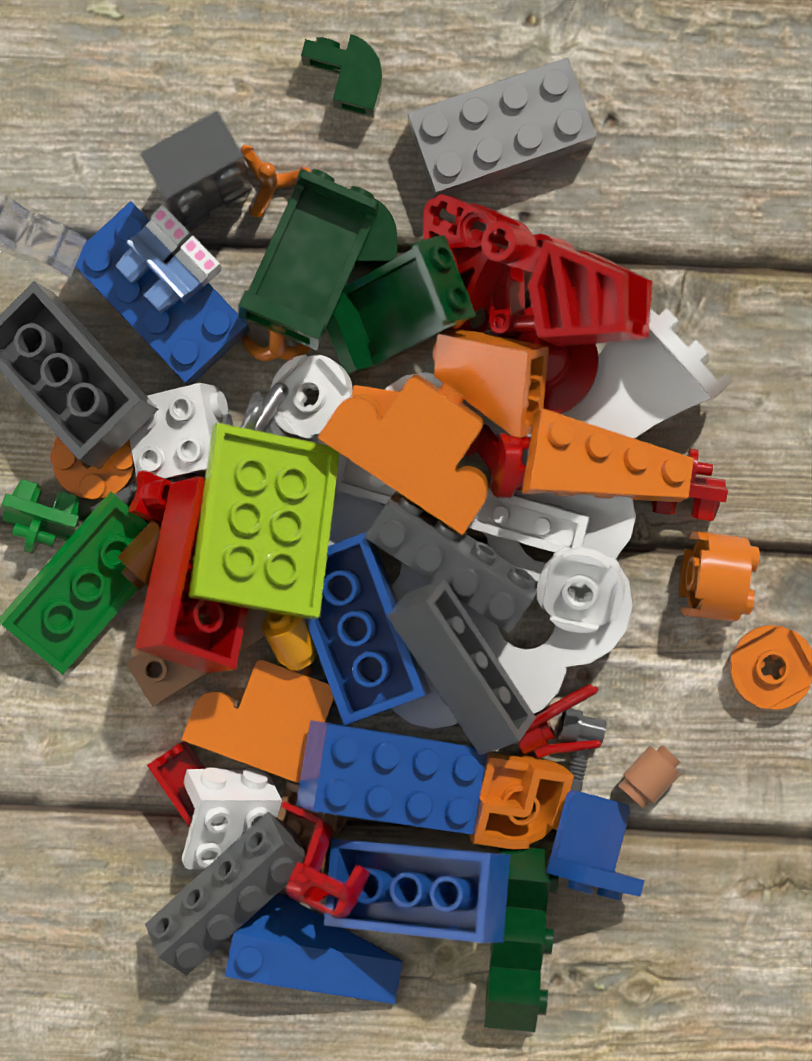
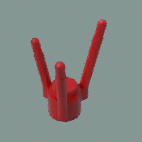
(541, 731)

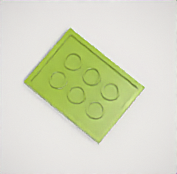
(265, 522)

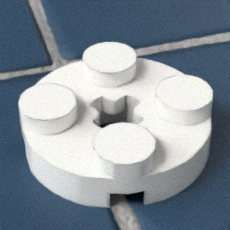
(312, 373)
(587, 567)

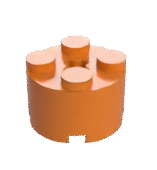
(718, 576)

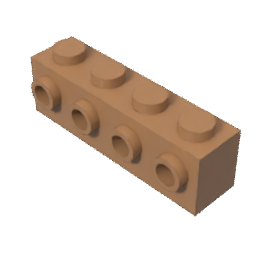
(164, 678)

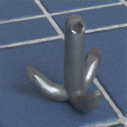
(259, 413)

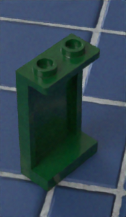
(309, 258)
(399, 306)

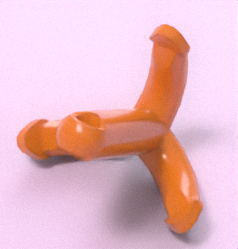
(268, 178)
(276, 349)

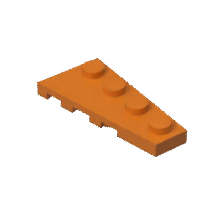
(590, 460)

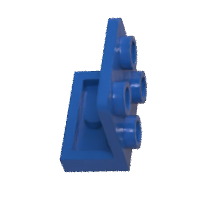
(590, 845)

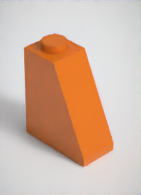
(494, 375)

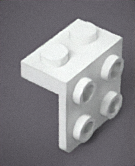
(180, 432)
(225, 808)

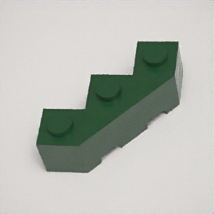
(516, 963)

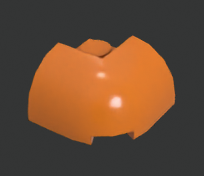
(519, 800)

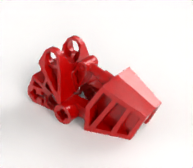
(572, 293)

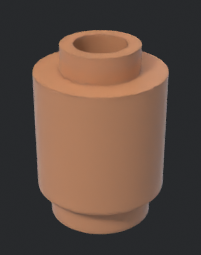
(650, 775)

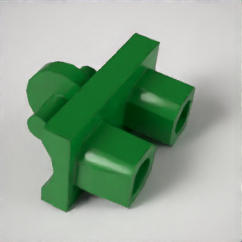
(39, 522)

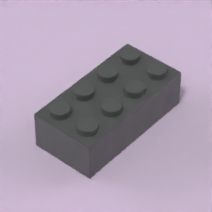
(198, 170)
(69, 376)

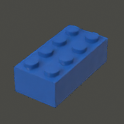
(185, 335)
(356, 640)
(391, 777)
(423, 890)

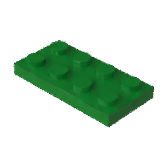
(77, 587)

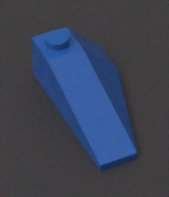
(295, 950)

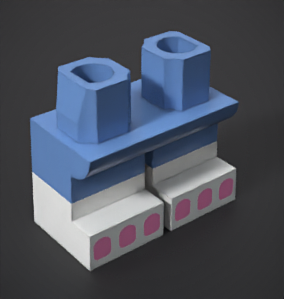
(172, 256)

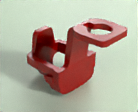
(503, 460)
(309, 884)

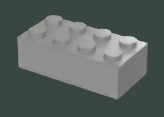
(501, 128)

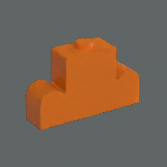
(415, 447)
(270, 722)

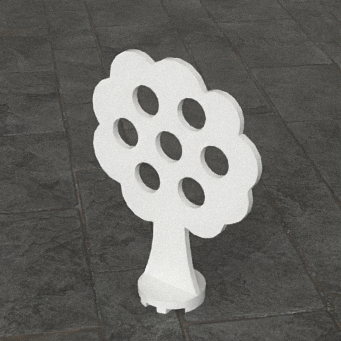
(633, 391)

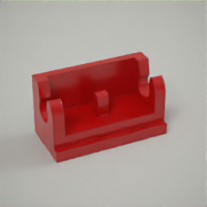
(170, 773)

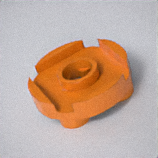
(92, 482)
(748, 660)

